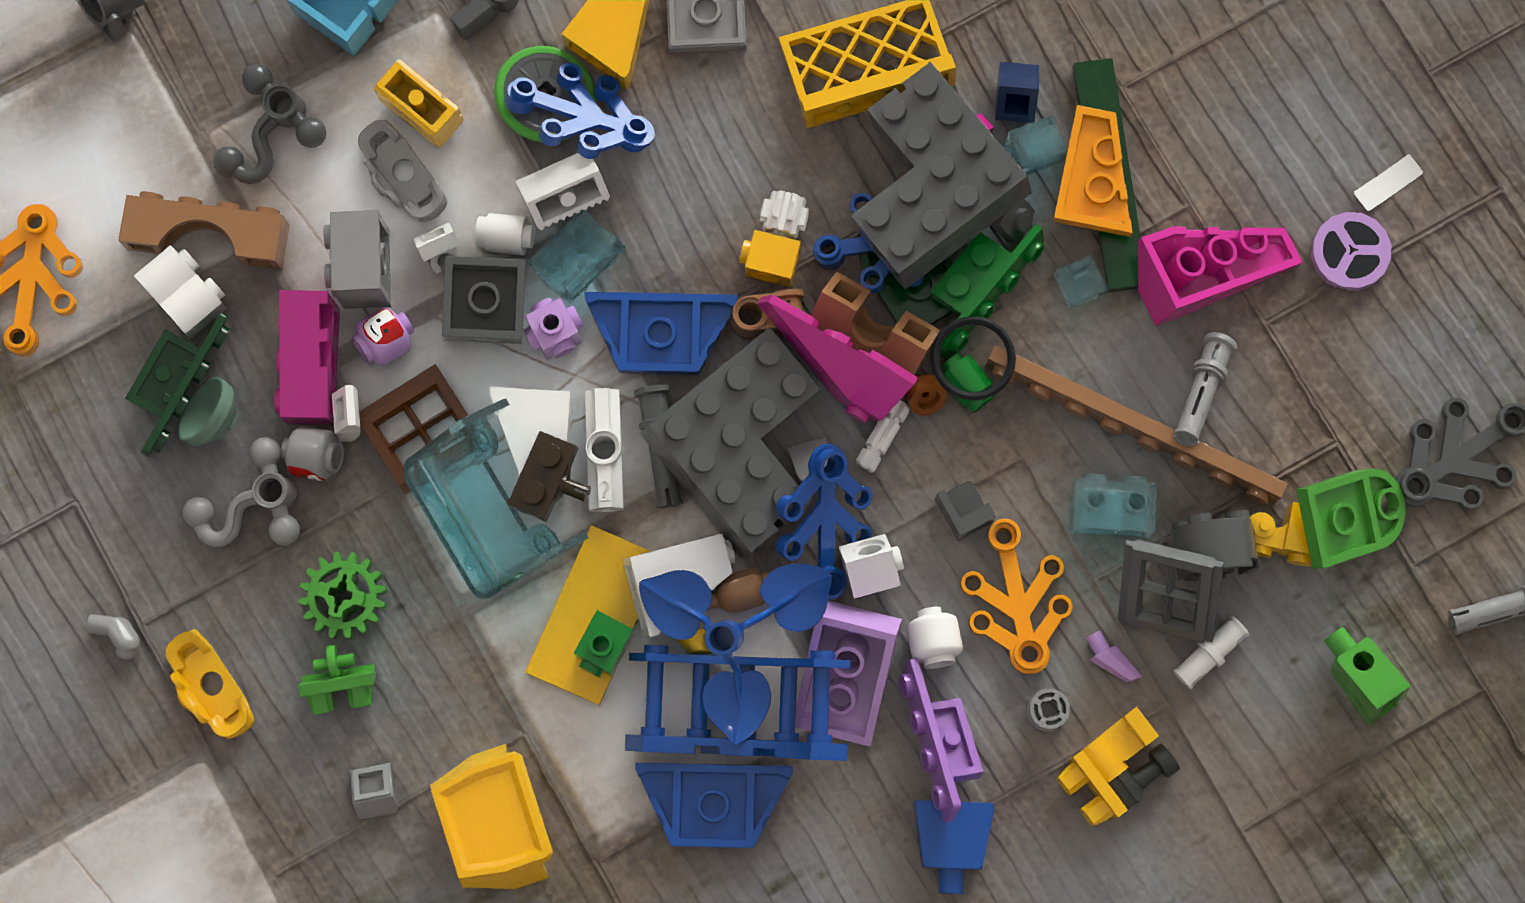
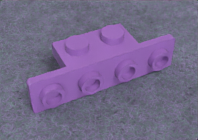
(945, 739)

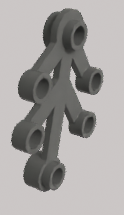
(1456, 459)

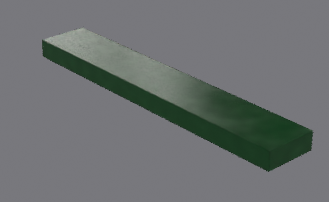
(1098, 89)

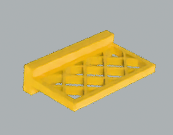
(858, 96)

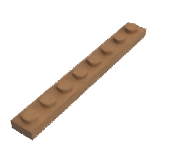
(1149, 433)

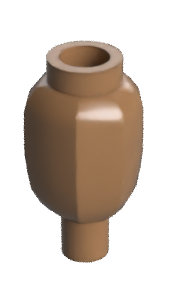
(739, 591)

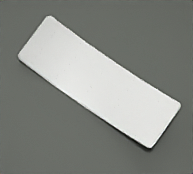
(1388, 182)

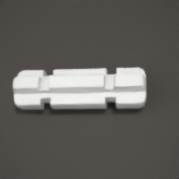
(882, 437)

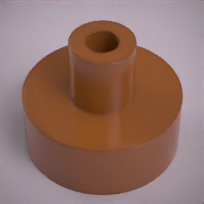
(926, 395)

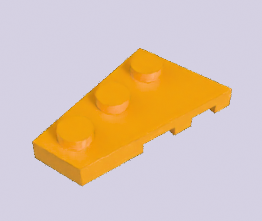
(1093, 177)

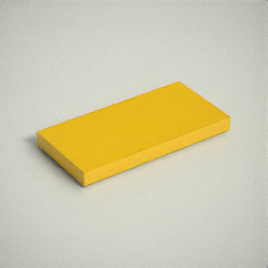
(593, 584)

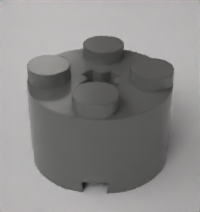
(1225, 538)

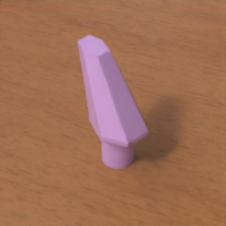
(1111, 659)

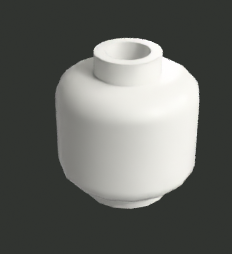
(934, 638)

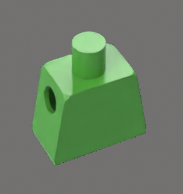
(1370, 691)

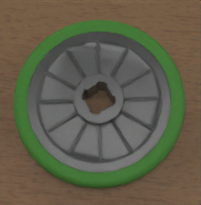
(542, 67)

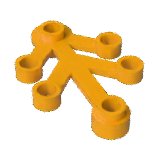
(32, 270)
(1018, 604)

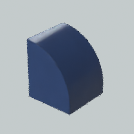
(1017, 92)

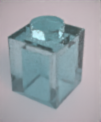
(1036, 145)

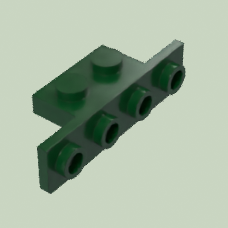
(167, 376)

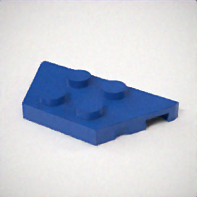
(660, 329)
(713, 801)

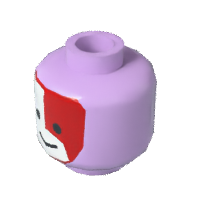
(383, 336)

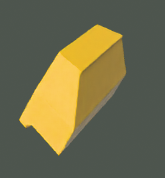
(493, 821)

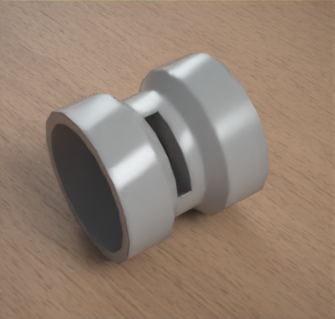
(1044, 715)

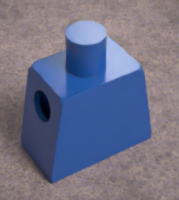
(953, 844)

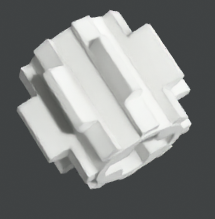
(784, 214)

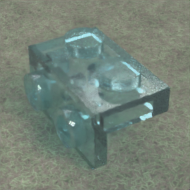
(576, 256)

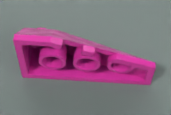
(1198, 267)
(857, 379)

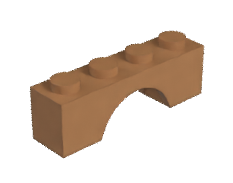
(155, 223)

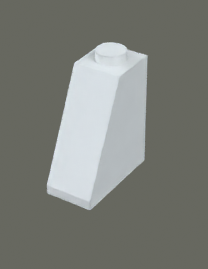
(532, 412)
(706, 556)

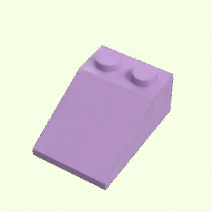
(855, 692)

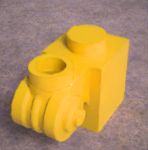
(1285, 540)

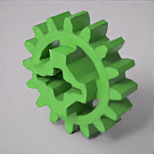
(347, 579)

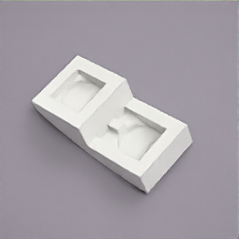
(346, 413)

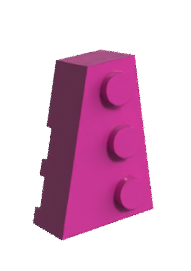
(307, 357)

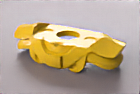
(191, 660)

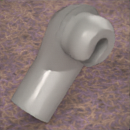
(119, 631)

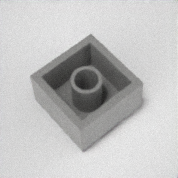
(359, 259)

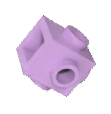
(556, 341)

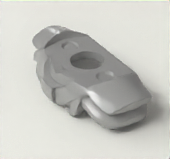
(383, 150)

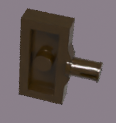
(546, 478)

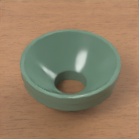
(208, 413)

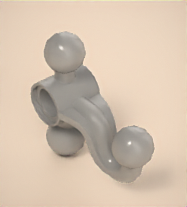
(283, 528)

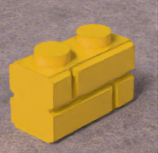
(418, 104)

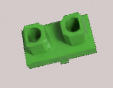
(321, 685)

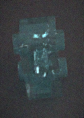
(1113, 513)

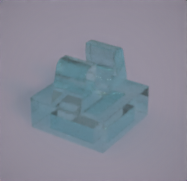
(1080, 281)

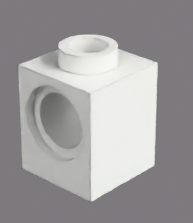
(871, 565)

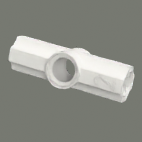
(603, 425)

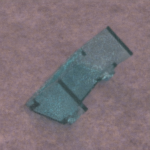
(472, 510)

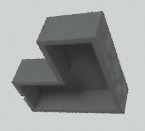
(954, 181)
(716, 442)

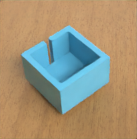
(343, 21)

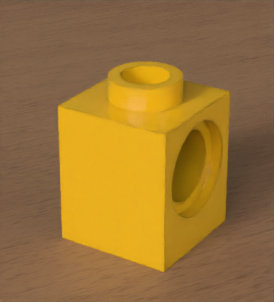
(770, 258)

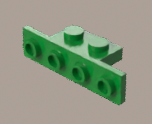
(980, 279)

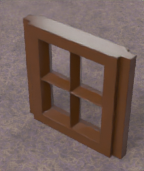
(400, 400)

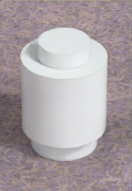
(504, 234)

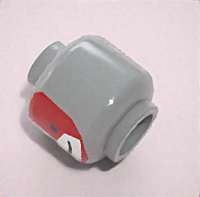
(312, 453)

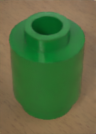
(968, 376)

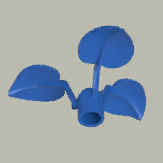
(677, 606)

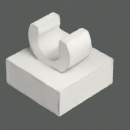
(435, 243)

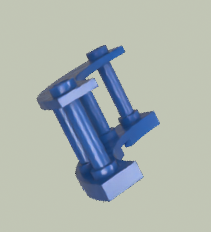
(785, 742)

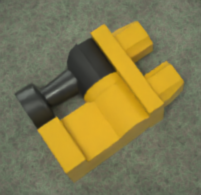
(1107, 775)

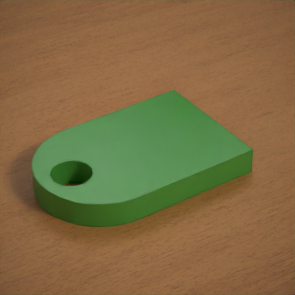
(1346, 515)

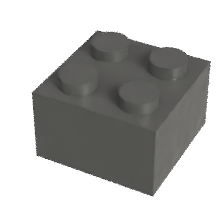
(483, 300)

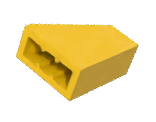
(608, 36)

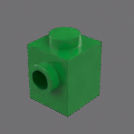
(603, 645)

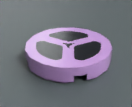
(1351, 251)

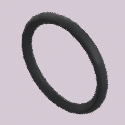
(973, 321)

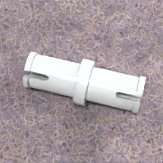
(1211, 653)

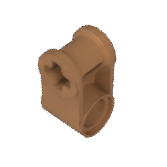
(791, 296)

